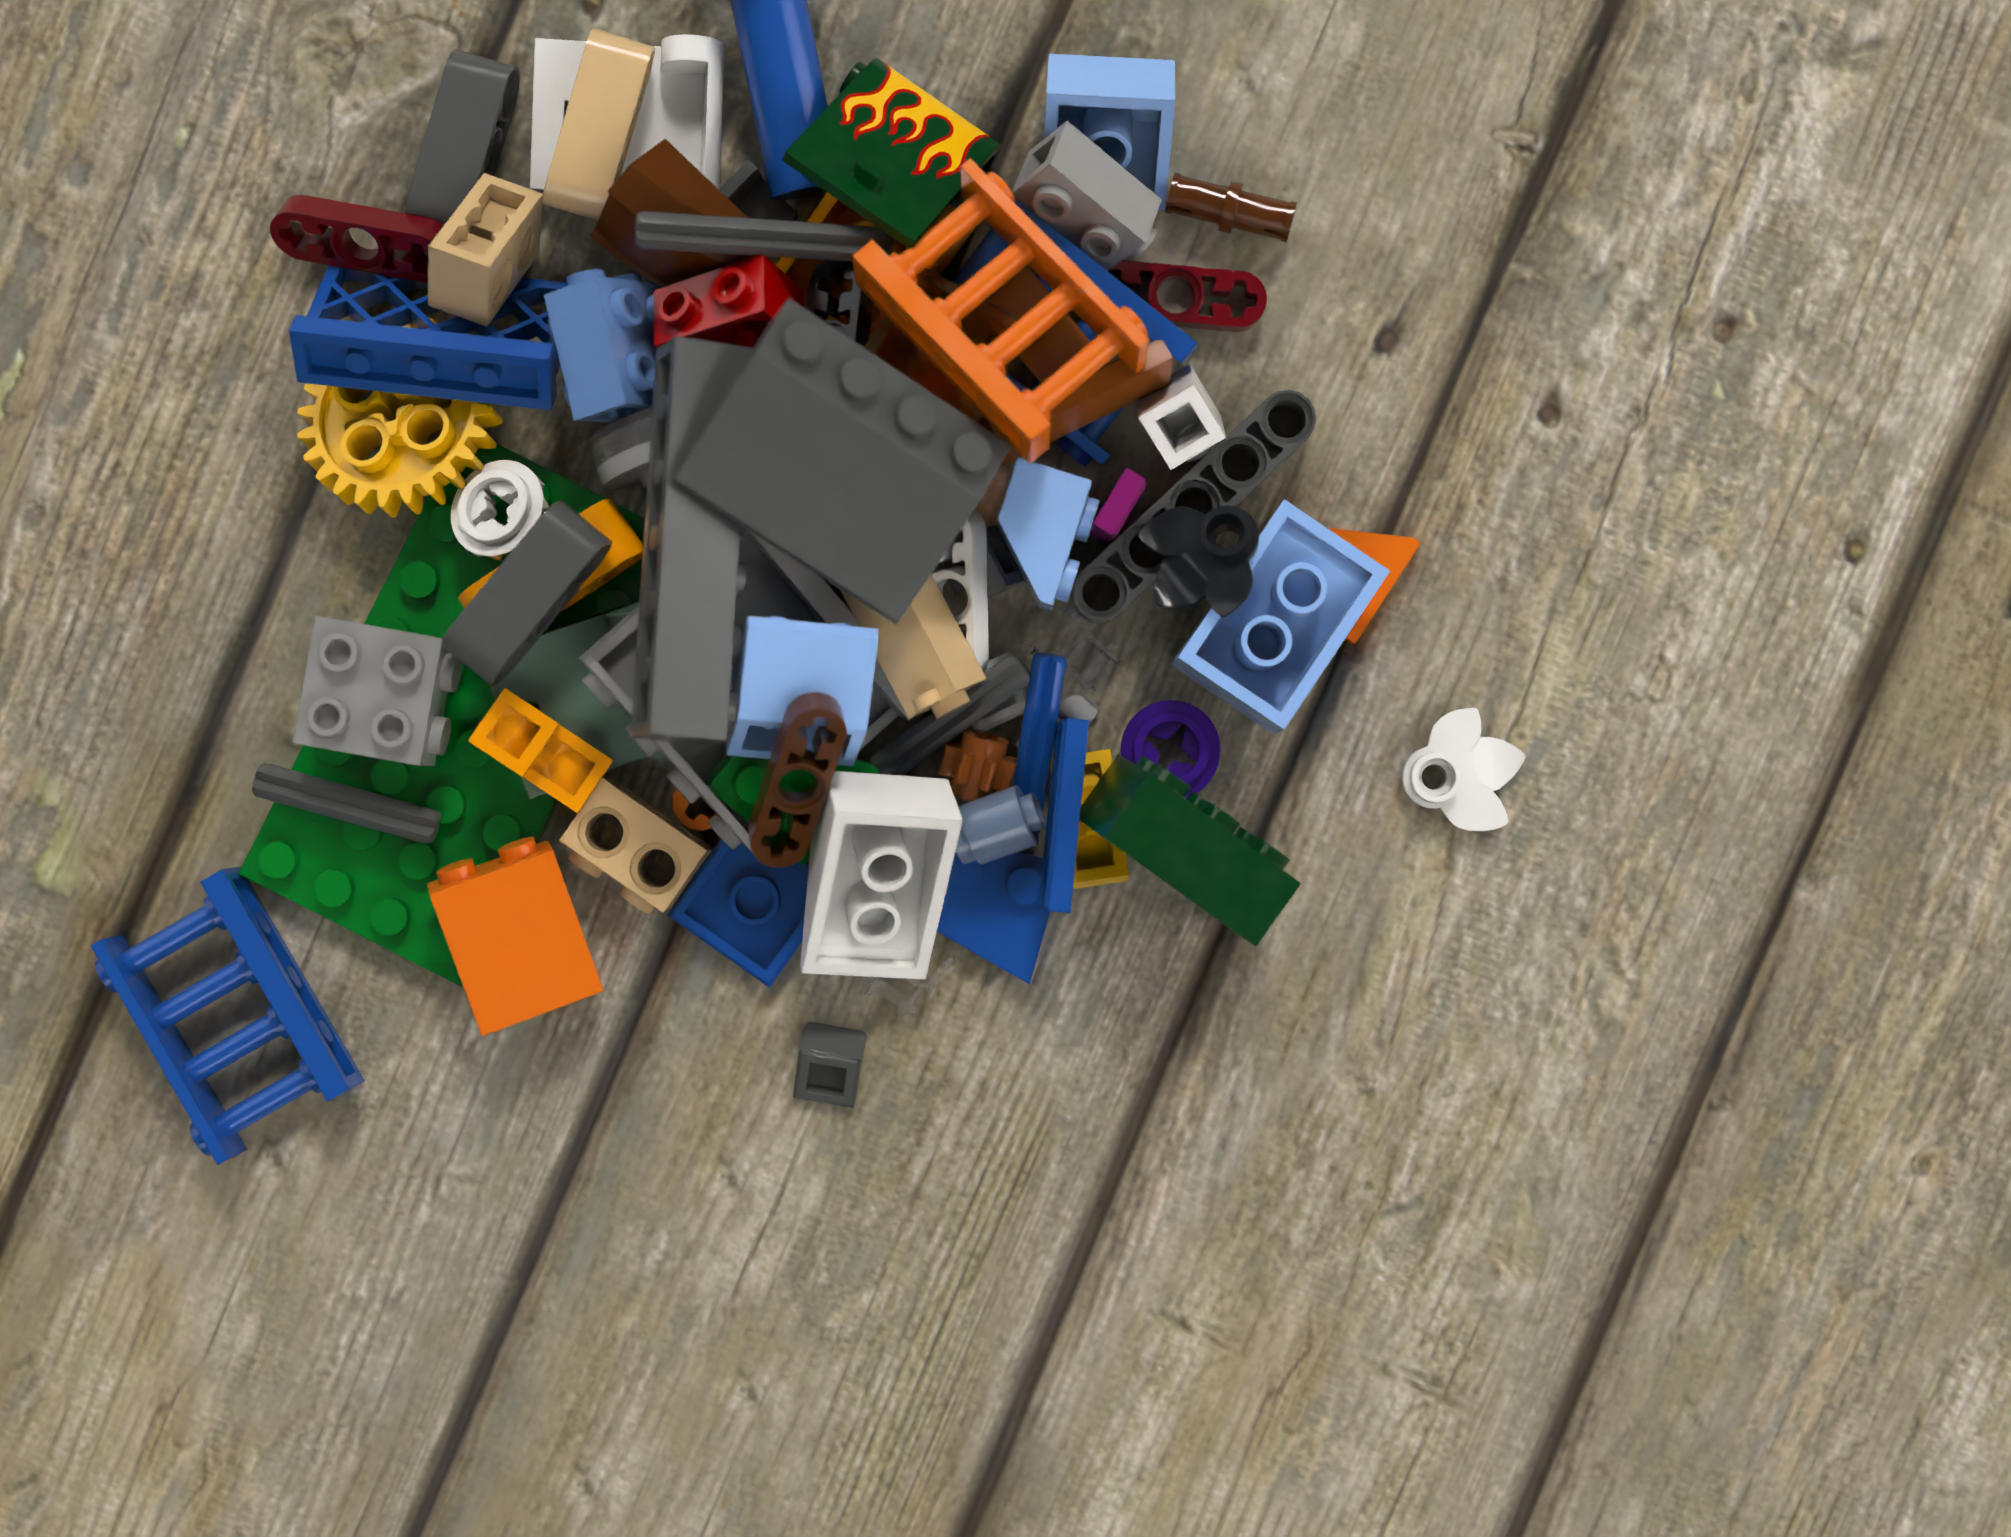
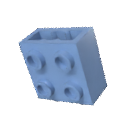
(604, 343)

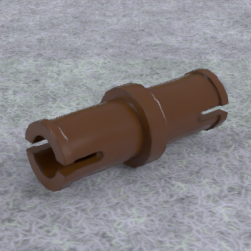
(1230, 207)

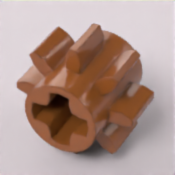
(977, 764)

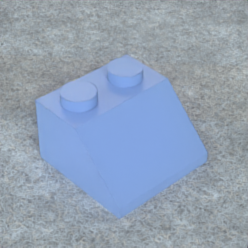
(1120, 107)

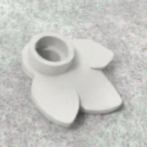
(1470, 771)

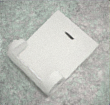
(679, 102)

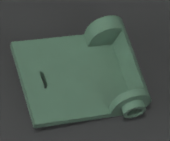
(552, 679)

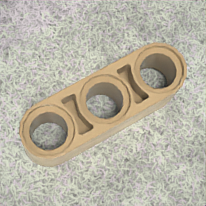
(598, 123)

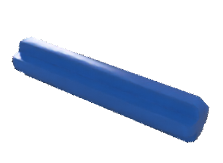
(1039, 724)

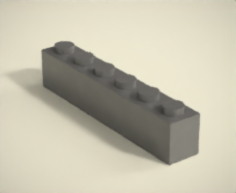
(687, 561)

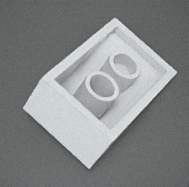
(878, 875)

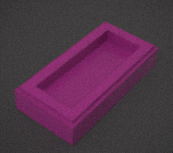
(1118, 507)

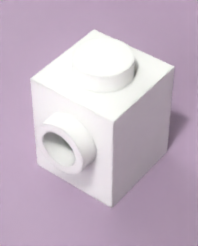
(1181, 419)

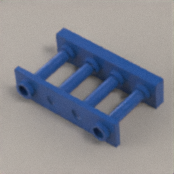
(1082, 442)
(261, 960)

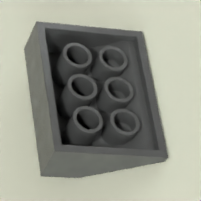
(841, 461)

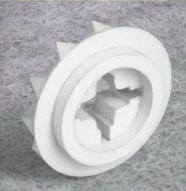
(475, 508)

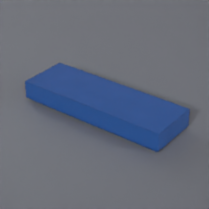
(1063, 815)

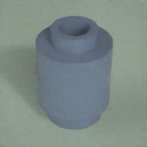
(999, 825)

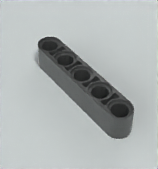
(1210, 482)

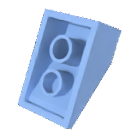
(1296, 617)

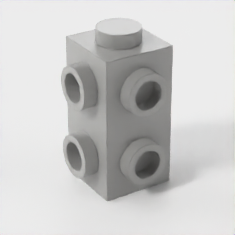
(1087, 197)

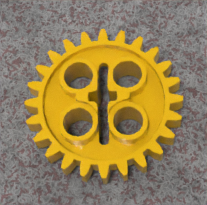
(405, 466)

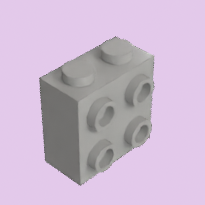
(376, 692)

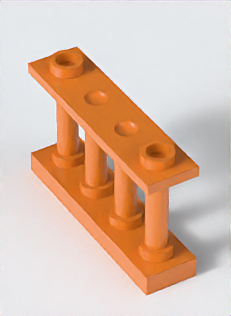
(981, 369)

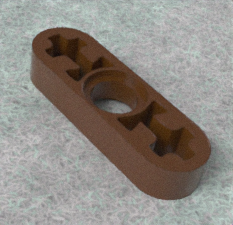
(788, 755)

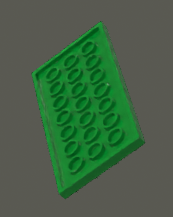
(379, 879)

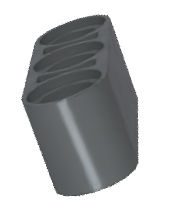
(463, 133)
(526, 593)

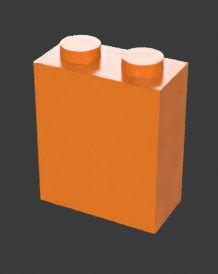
(513, 934)

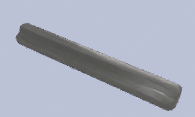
(755, 236)

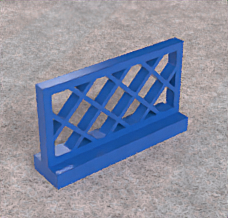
(431, 357)

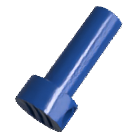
(782, 84)

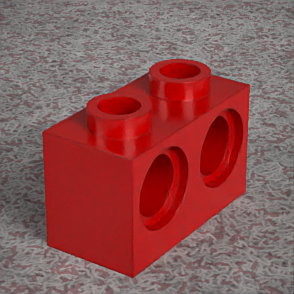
(724, 304)

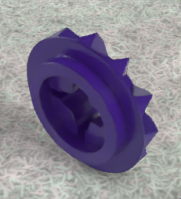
(1199, 740)

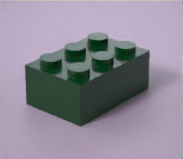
(1190, 845)

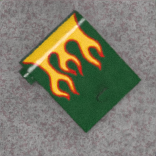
(890, 151)

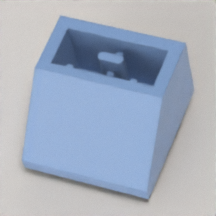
(1039, 524)
(796, 658)

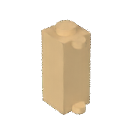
(923, 653)

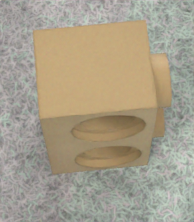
(484, 249)
(643, 832)

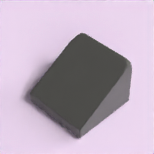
(829, 1064)

